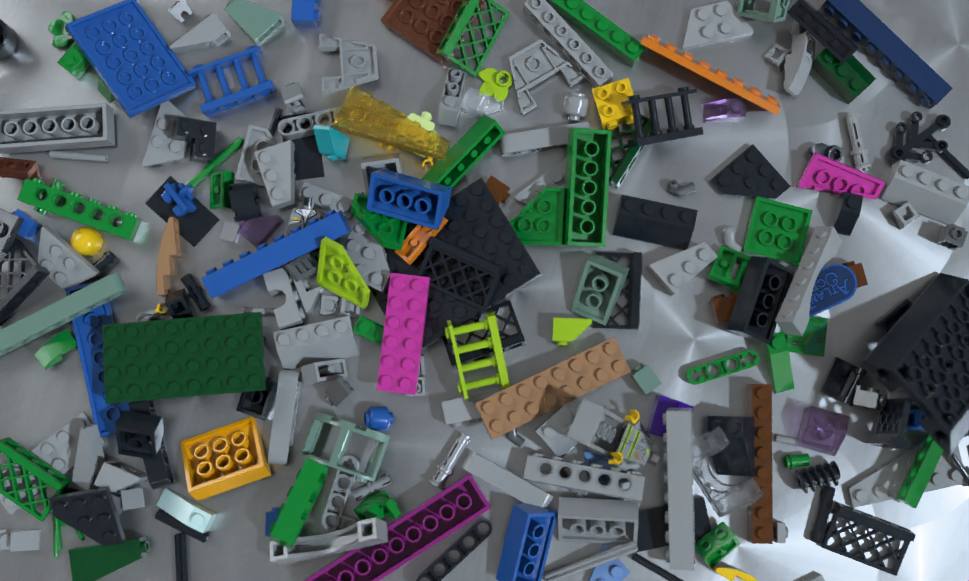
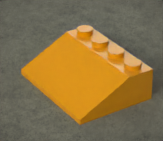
(224, 459)

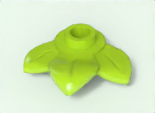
(492, 84)

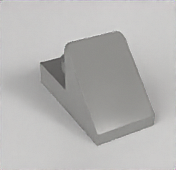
(308, 298)
(19, 539)

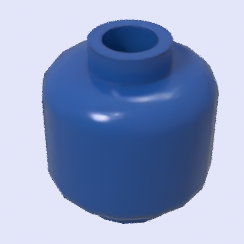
(378, 418)

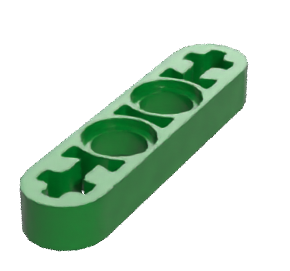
(722, 368)

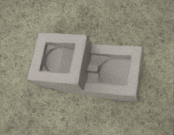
(337, 307)

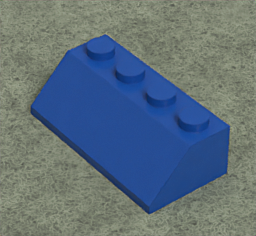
(408, 198)
(526, 543)

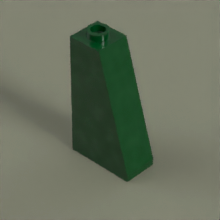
(97, 561)

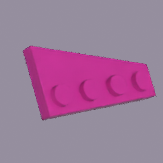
(834, 176)

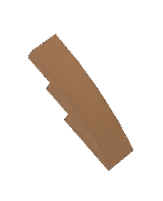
(169, 249)

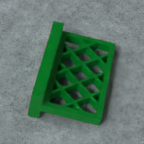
(457, 27)
(36, 467)

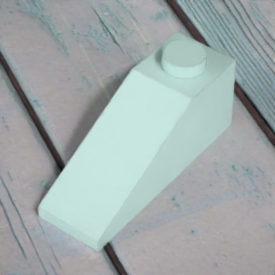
(187, 510)

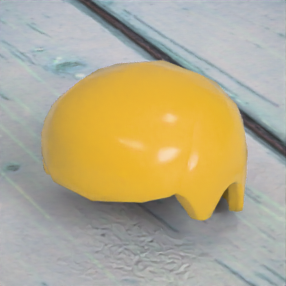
(86, 241)

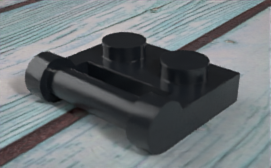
(836, 379)

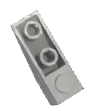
(205, 35)
(451, 97)
(88, 457)

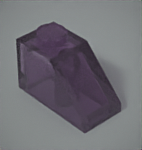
(724, 111)
(260, 229)

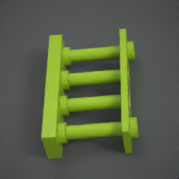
(497, 359)

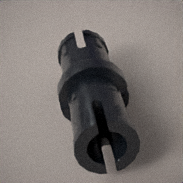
(195, 292)

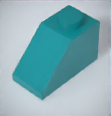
(331, 142)

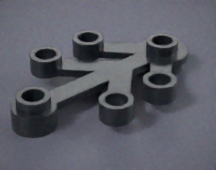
(916, 140)

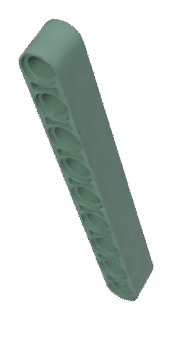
(61, 312)

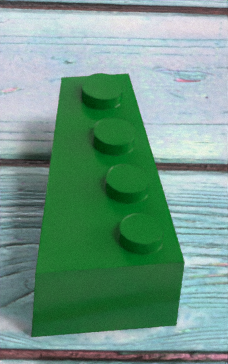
(299, 503)

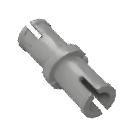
(371, 487)

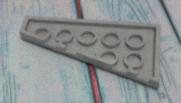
(888, 479)

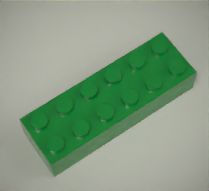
(587, 187)

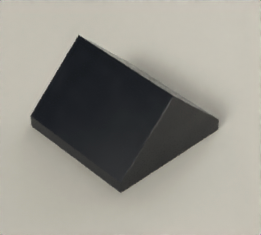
(258, 402)

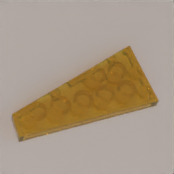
(383, 123)

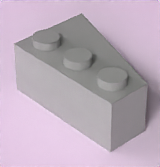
(277, 171)
(681, 267)

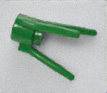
(57, 537)

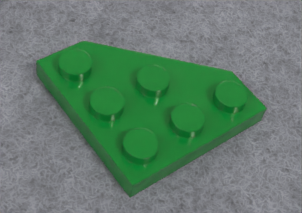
(542, 219)
(385, 229)

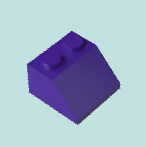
(660, 406)

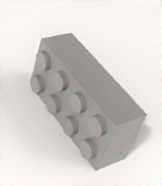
(595, 427)

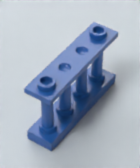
(229, 99)

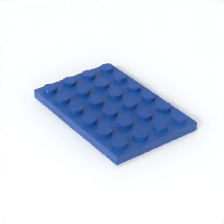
(131, 57)

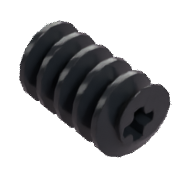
(818, 476)

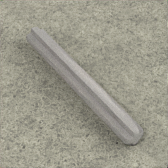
(591, 562)

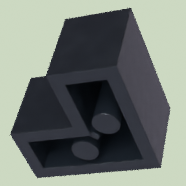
(200, 134)

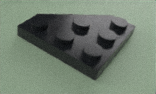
(750, 177)
(91, 514)

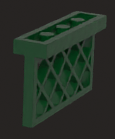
(629, 157)

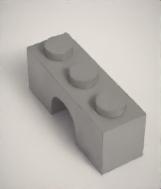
(289, 314)

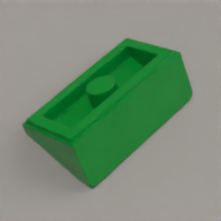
(219, 189)

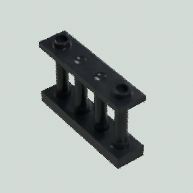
(656, 135)

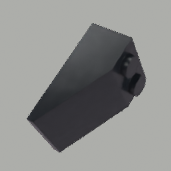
(738, 456)

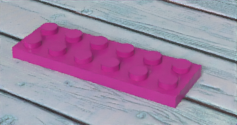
(403, 333)

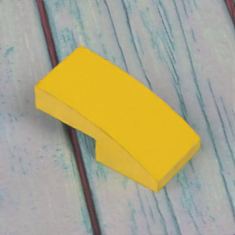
(730, 573)

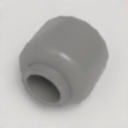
(575, 106)

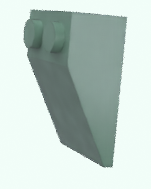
(599, 288)

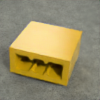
(608, 103)

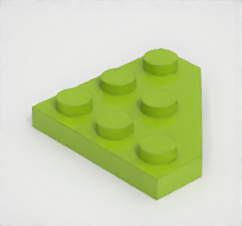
(340, 275)

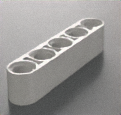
(314, 118)
(537, 140)
(284, 417)
(506, 480)

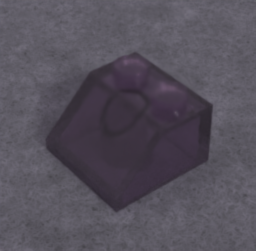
(822, 430)

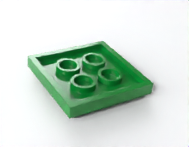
(777, 231)

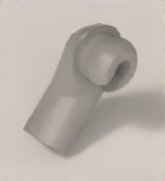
(729, 239)

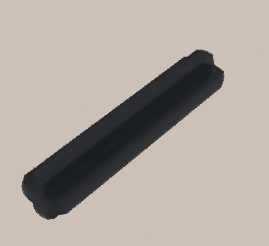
(823, 515)
(171, 521)
(181, 557)

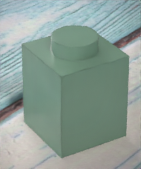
(645, 378)

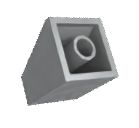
(554, 431)

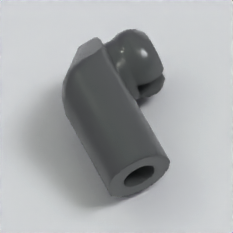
(679, 190)

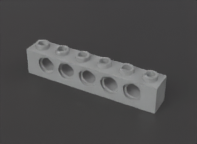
(568, 42)
(633, 492)

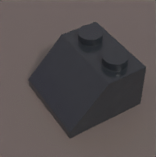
(139, 435)

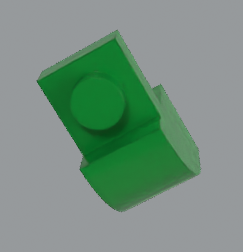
(377, 506)

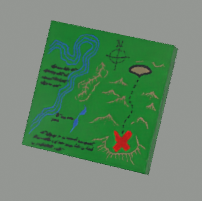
(813, 339)

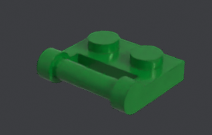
(723, 267)

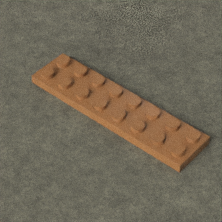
(552, 388)

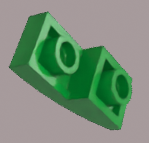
(53, 350)

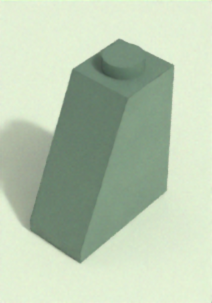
(254, 19)

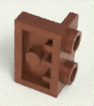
(18, 168)

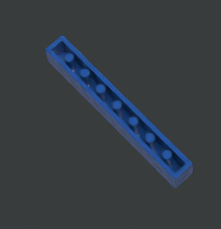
(276, 254)

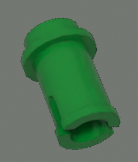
(791, 461)

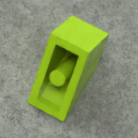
(567, 329)

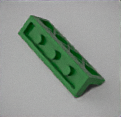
(920, 472)

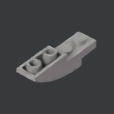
(800, 61)

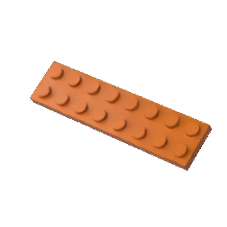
(719, 76)

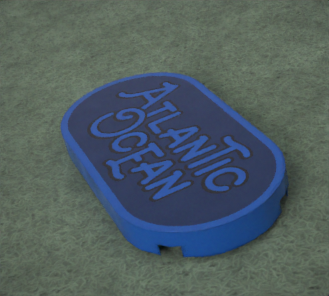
(833, 286)

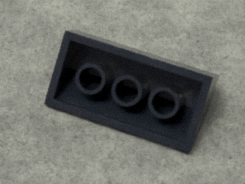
(654, 222)
(760, 299)

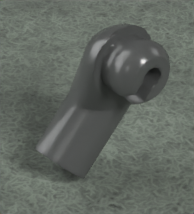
(515, 438)

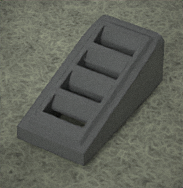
(313, 257)

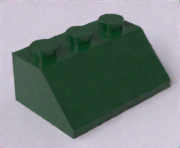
(846, 79)

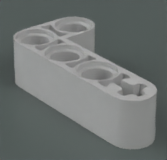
(344, 493)

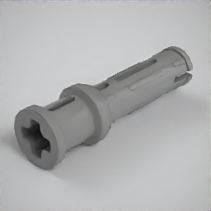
(859, 151)
(445, 469)

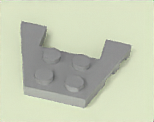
(357, 64)
(535, 65)

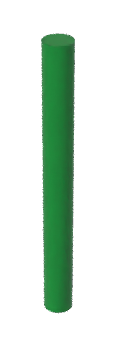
(215, 162)

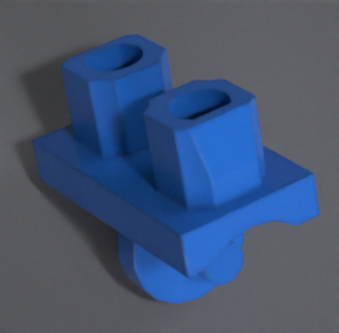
(181, 195)

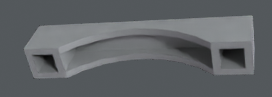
(796, 306)
(356, 536)

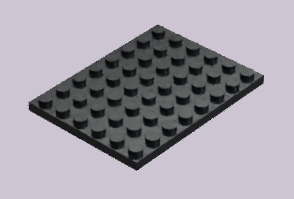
(483, 229)

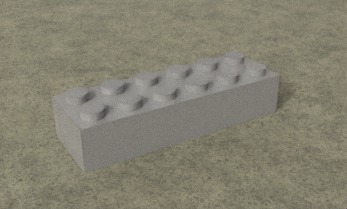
(56, 128)

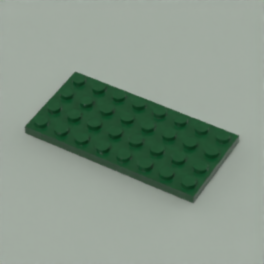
(183, 357)

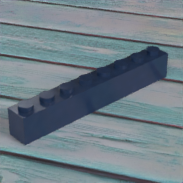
(889, 50)

